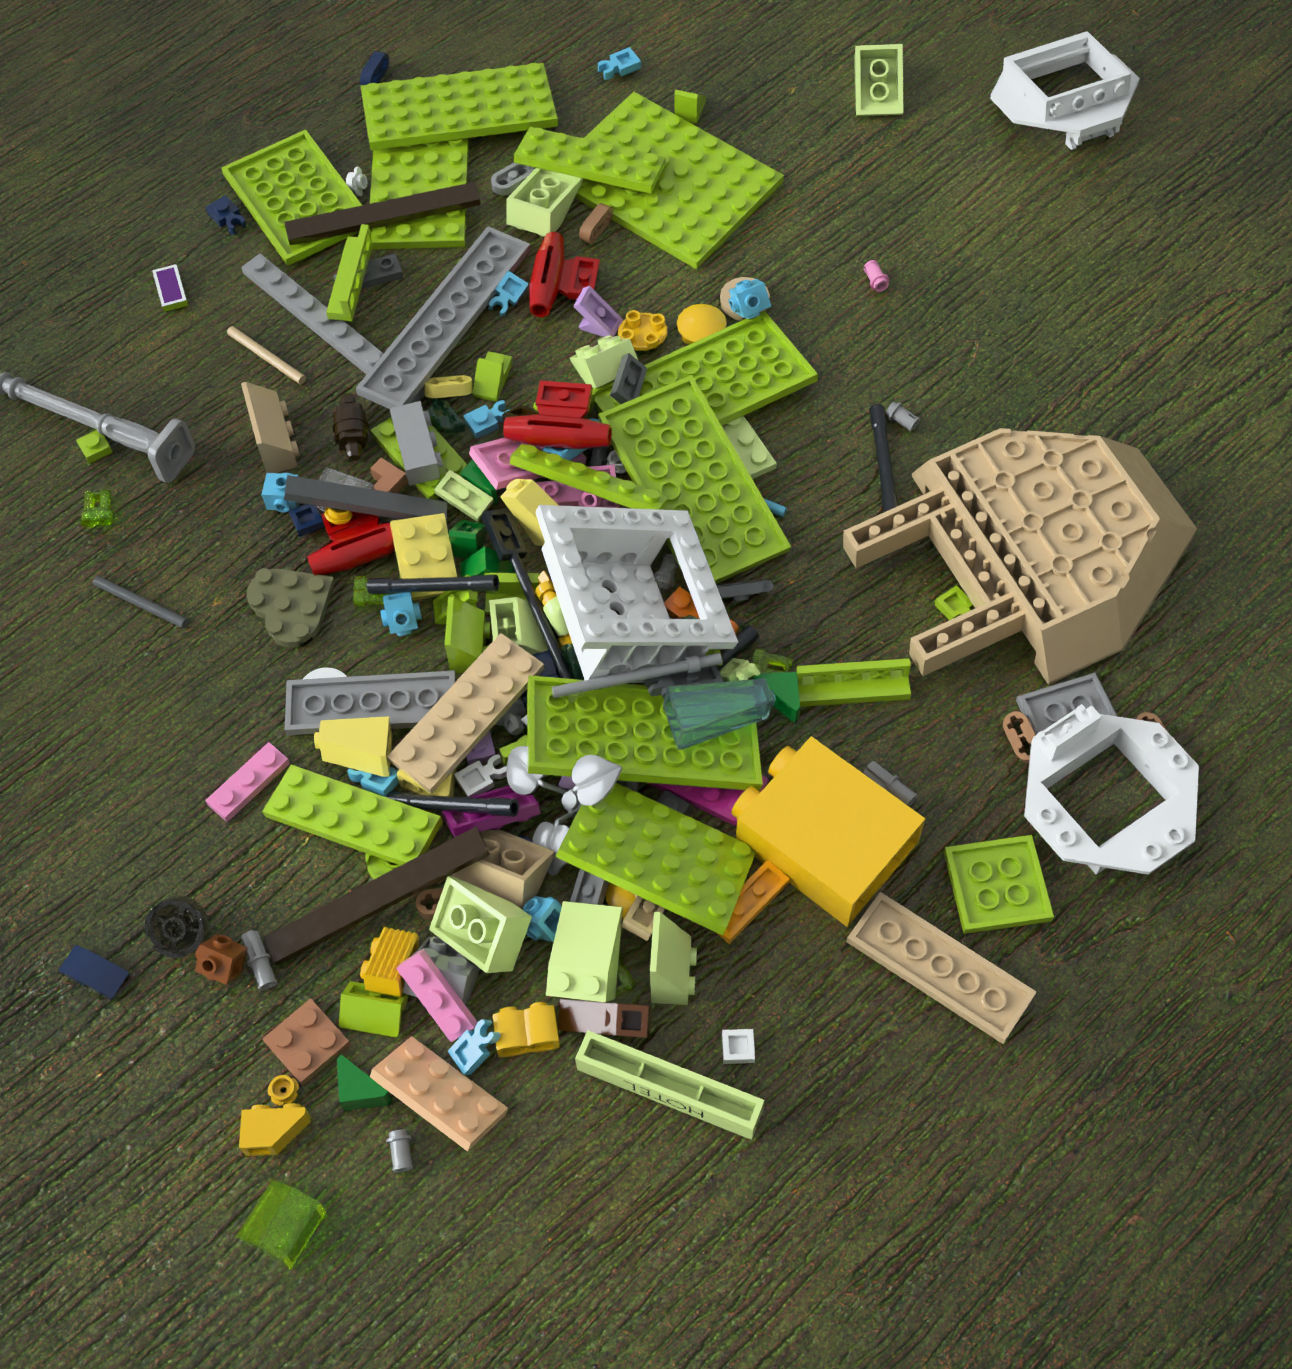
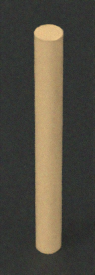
(266, 355)

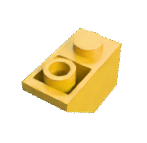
(271, 1130)

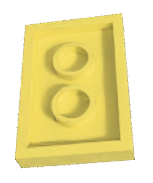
(423, 550)

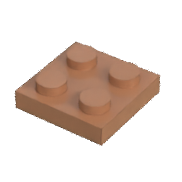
(306, 1042)

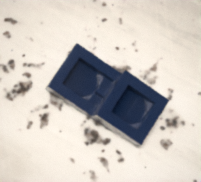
(93, 971)

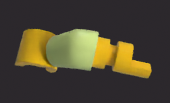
(552, 609)

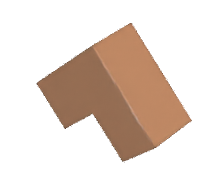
(388, 477)

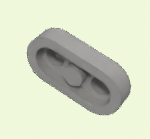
(509, 178)

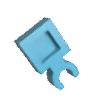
(620, 62)
(508, 291)
(484, 421)
(375, 783)
(471, 1048)

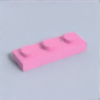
(247, 782)
(437, 995)

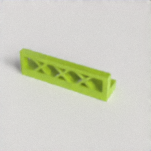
(350, 276)
(854, 683)

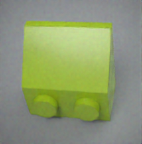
(465, 634)

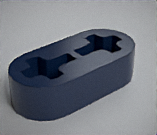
(375, 68)

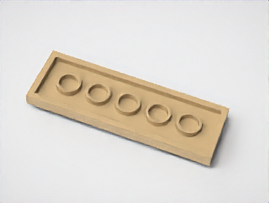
(465, 713)
(941, 967)

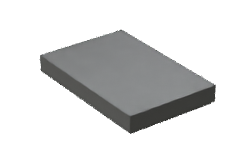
(1056, 701)

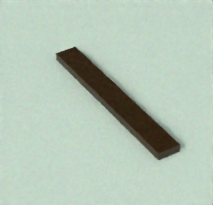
(382, 213)
(376, 896)

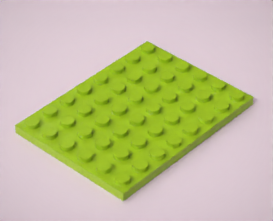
(700, 193)

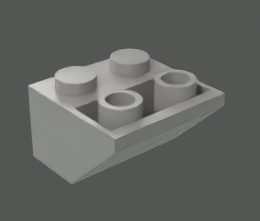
(454, 966)

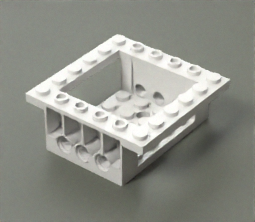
(615, 550)

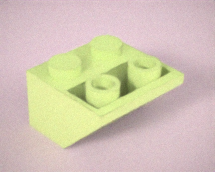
(600, 363)
(516, 622)

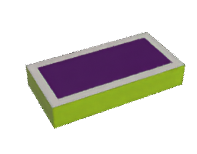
(170, 288)

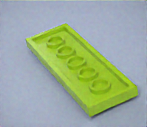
(590, 159)
(352, 816)

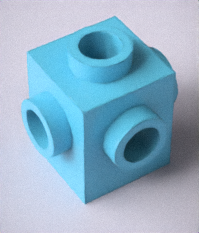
(749, 298)
(274, 492)
(400, 604)
(544, 919)

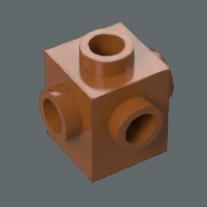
(220, 959)

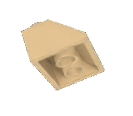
(270, 428)
(512, 868)

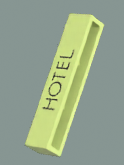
(669, 1084)

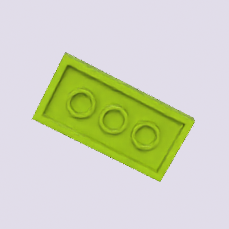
(386, 438)

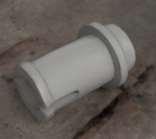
(902, 416)
(400, 1150)

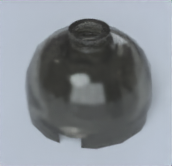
(176, 926)

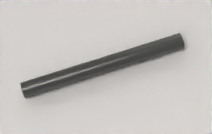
(141, 602)

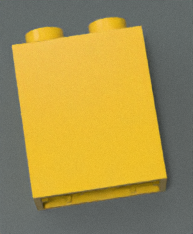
(827, 828)

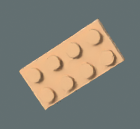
(439, 1093)

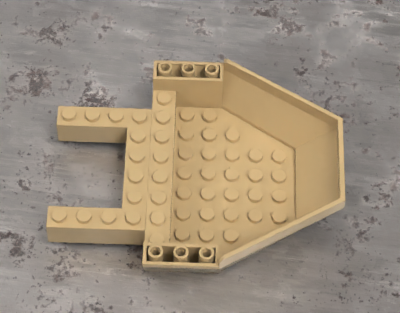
(1044, 541)

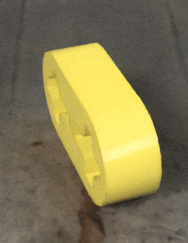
(448, 386)

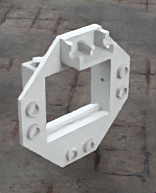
(1079, 112)
(1157, 757)

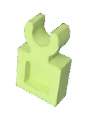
(738, 670)

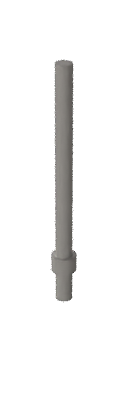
(690, 664)

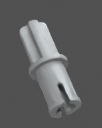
(890, 783)
(259, 960)

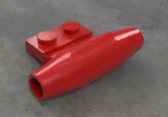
(556, 275)
(560, 419)
(353, 544)

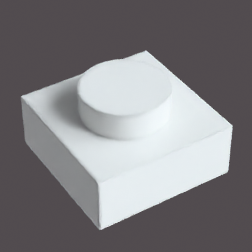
(738, 1046)

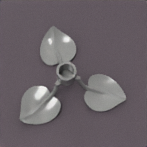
(593, 782)

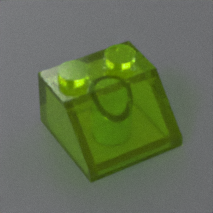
(282, 1223)

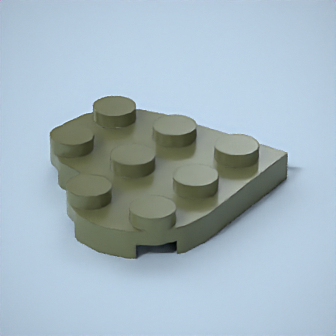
(290, 603)

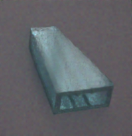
(714, 709)

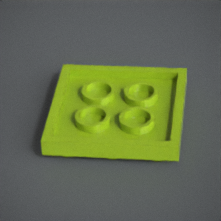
(998, 884)

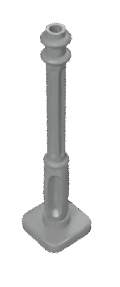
(166, 450)

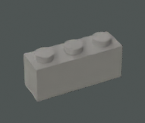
(416, 443)

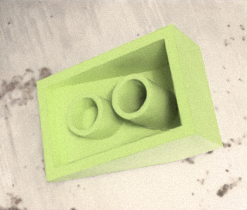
(879, 80)
(542, 201)
(480, 925)
(585, 952)
(671, 963)

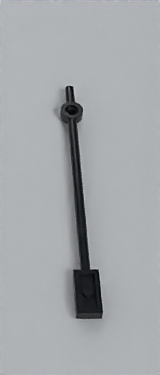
(511, 547)

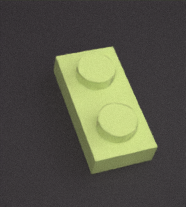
(463, 495)

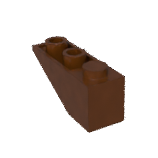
(605, 1018)

